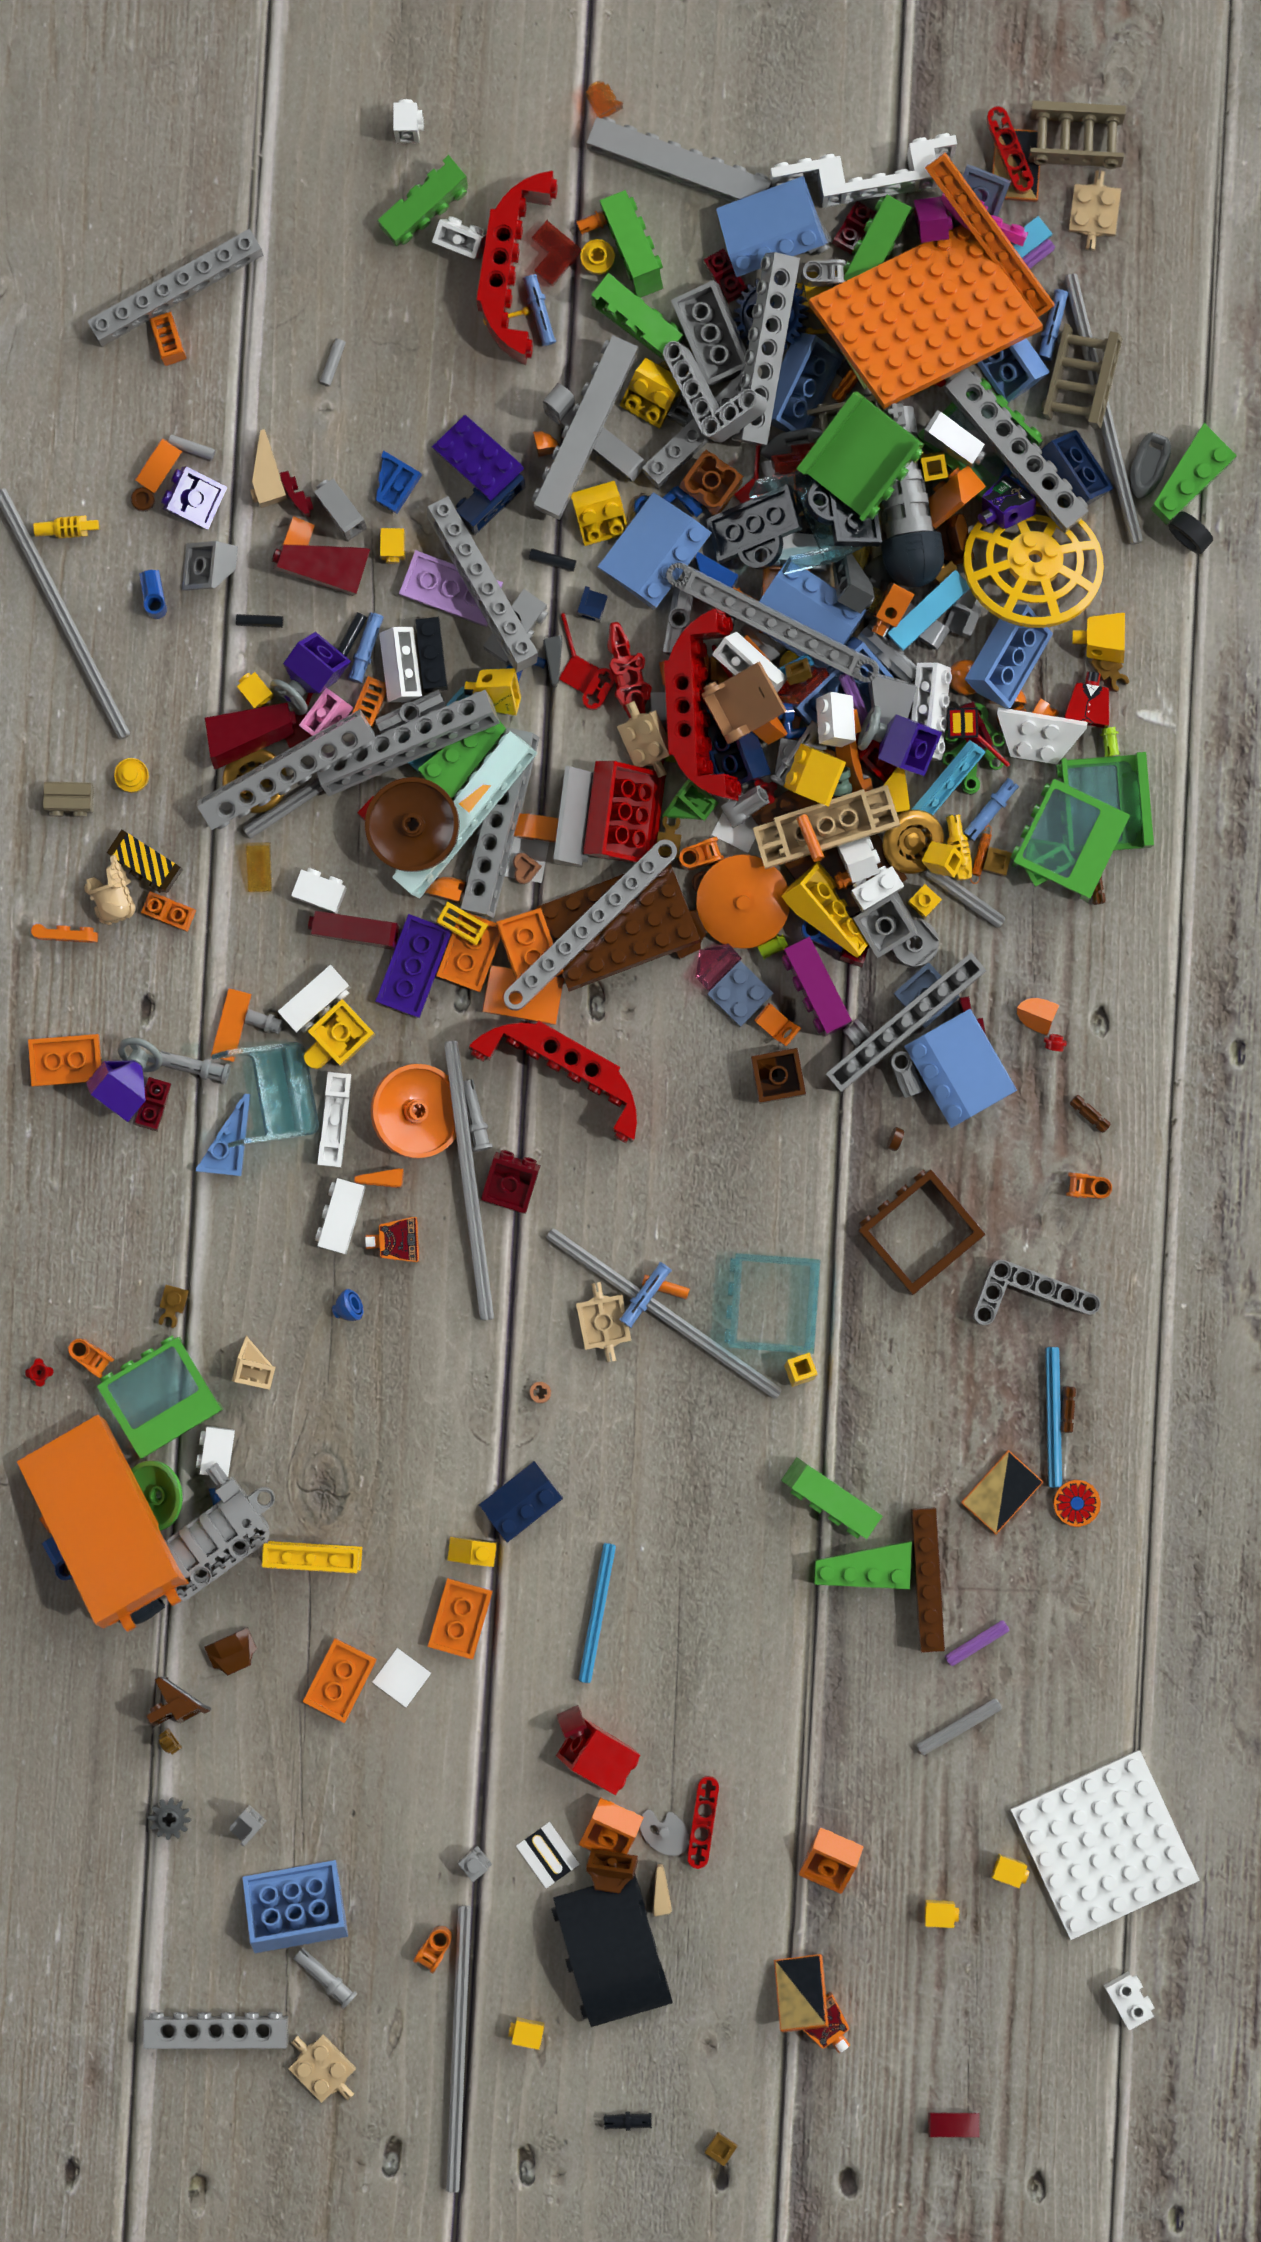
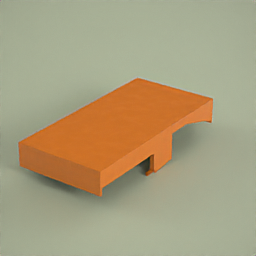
(101, 1523)

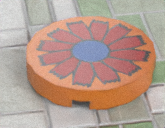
(1076, 1503)

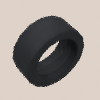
(1190, 532)

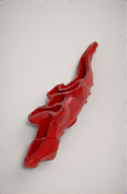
(627, 671)

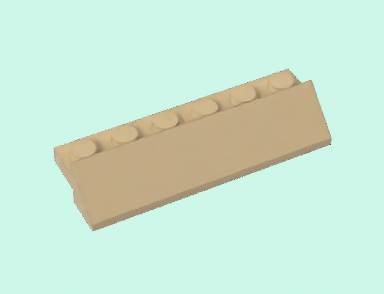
(841, 822)

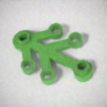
(988, 755)

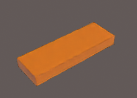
(231, 1022)

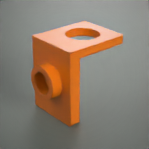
(776, 1024)

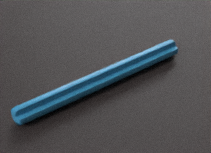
(1053, 1417)
(597, 1613)

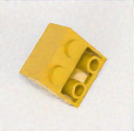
(651, 393)
(599, 512)

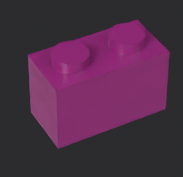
(932, 219)

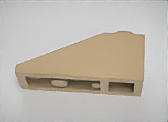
(266, 478)

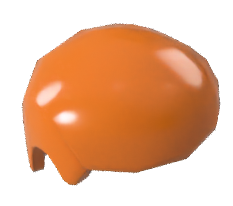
(959, 671)

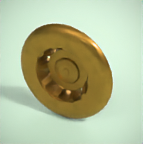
(233, 770)
(911, 840)

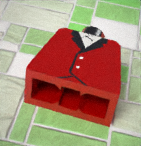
(1089, 702)

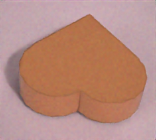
(525, 868)

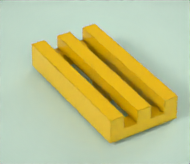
(479, 933)

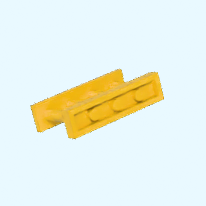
(312, 1557)

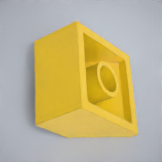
(814, 774)

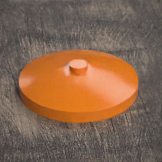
(742, 901)
(414, 1111)

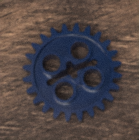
(795, 319)

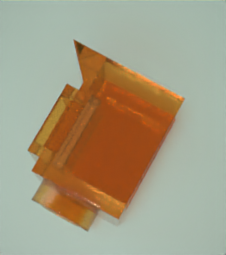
(603, 99)

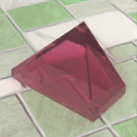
(715, 964)

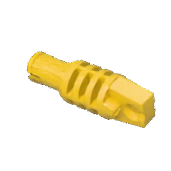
(66, 527)
(960, 842)

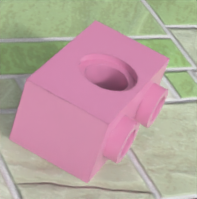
(325, 712)

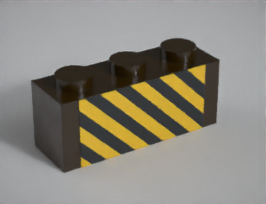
(144, 862)

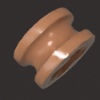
(544, 1386)

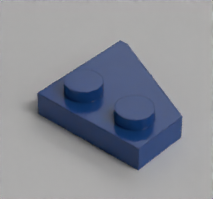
(395, 482)

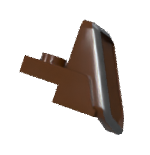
(179, 1704)

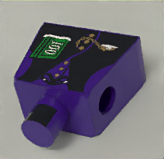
(1006, 504)

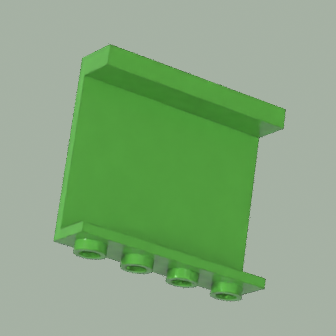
(861, 456)

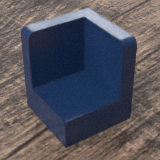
(592, 605)

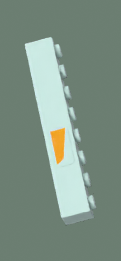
(476, 801)

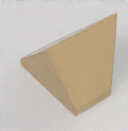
(253, 1367)

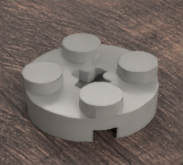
(928, 950)

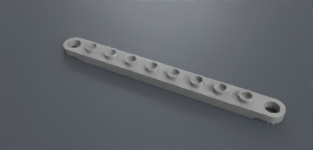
(772, 622)
(590, 925)

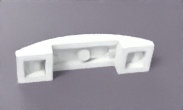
(334, 1119)

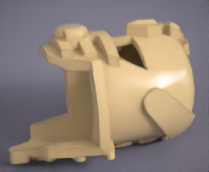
(113, 898)

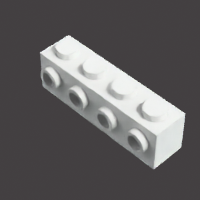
(932, 699)

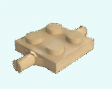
(1095, 210)
(645, 739)
(601, 1322)
(322, 2068)

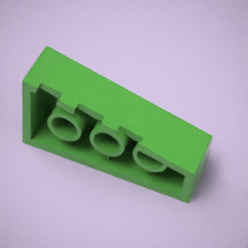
(424, 202)
(879, 237)
(632, 243)
(634, 315)
(1197, 469)
(459, 760)
(831, 1498)
(874, 1567)

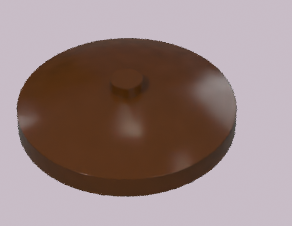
(412, 824)

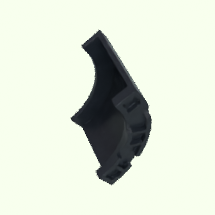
(611, 1952)

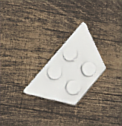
(1039, 735)

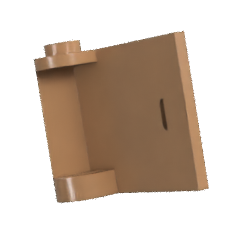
(743, 702)

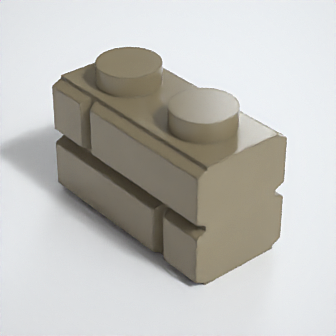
(68, 798)

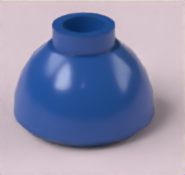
(348, 1306)

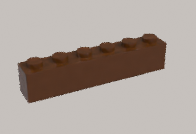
(927, 1580)

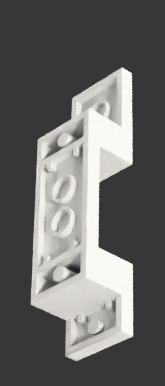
(831, 181)

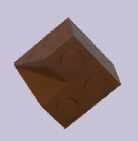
(778, 1075)

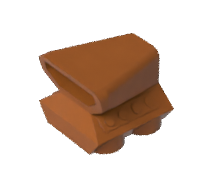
(712, 482)

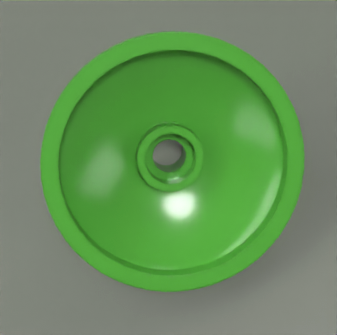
(157, 1478)

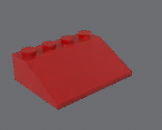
(623, 811)

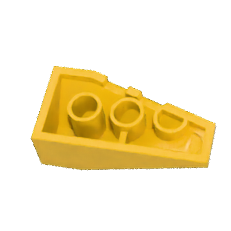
(818, 904)

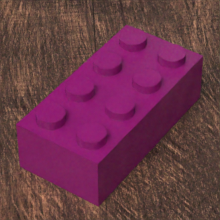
(816, 986)

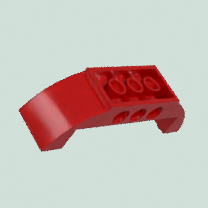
(507, 223)
(686, 708)
(535, 1036)

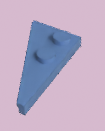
(219, 1157)

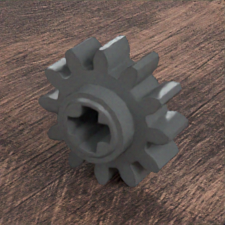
(176, 1825)

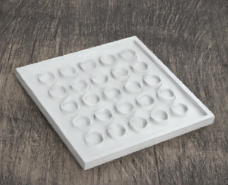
(1105, 1844)

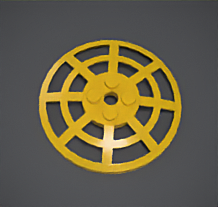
(1033, 572)

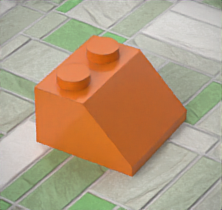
(954, 494)
(611, 1828)
(831, 1860)

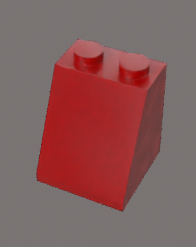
(599, 1757)

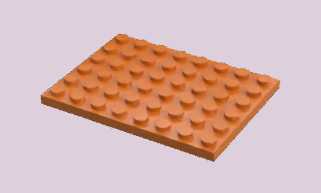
(925, 316)

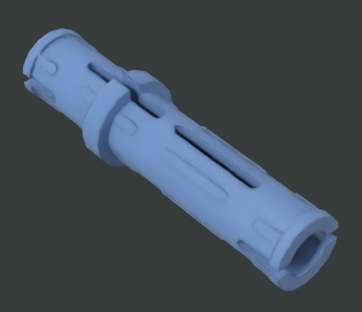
(531, 283)
(1046, 351)
(364, 652)
(997, 801)
(661, 1272)

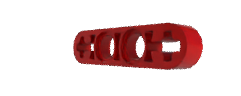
(1006, 151)
(705, 1822)

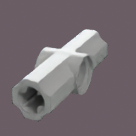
(680, 605)
(888, 654)
(423, 705)

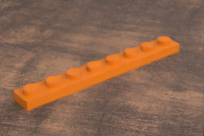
(988, 233)

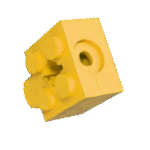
(338, 1036)

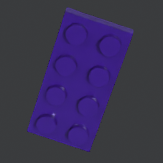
(477, 457)
(414, 966)

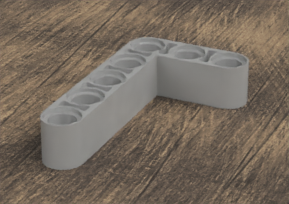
(704, 398)
(610, 449)
(1031, 1287)

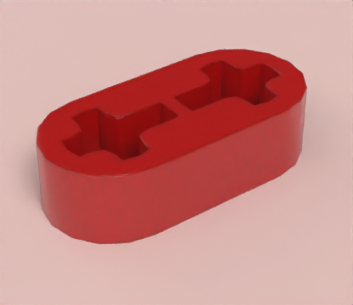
(603, 692)

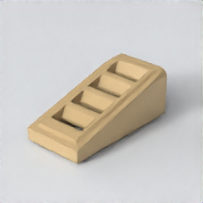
(662, 1901)

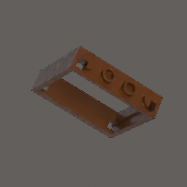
(887, 1207)

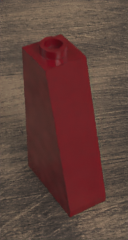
(325, 565)
(247, 731)
(354, 929)

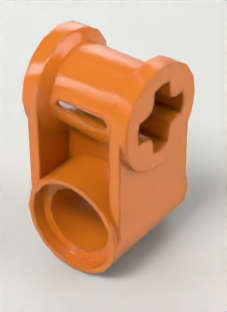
(702, 854)
(1086, 1186)
(91, 1357)
(432, 1952)

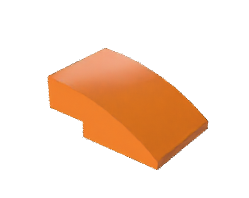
(542, 1007)

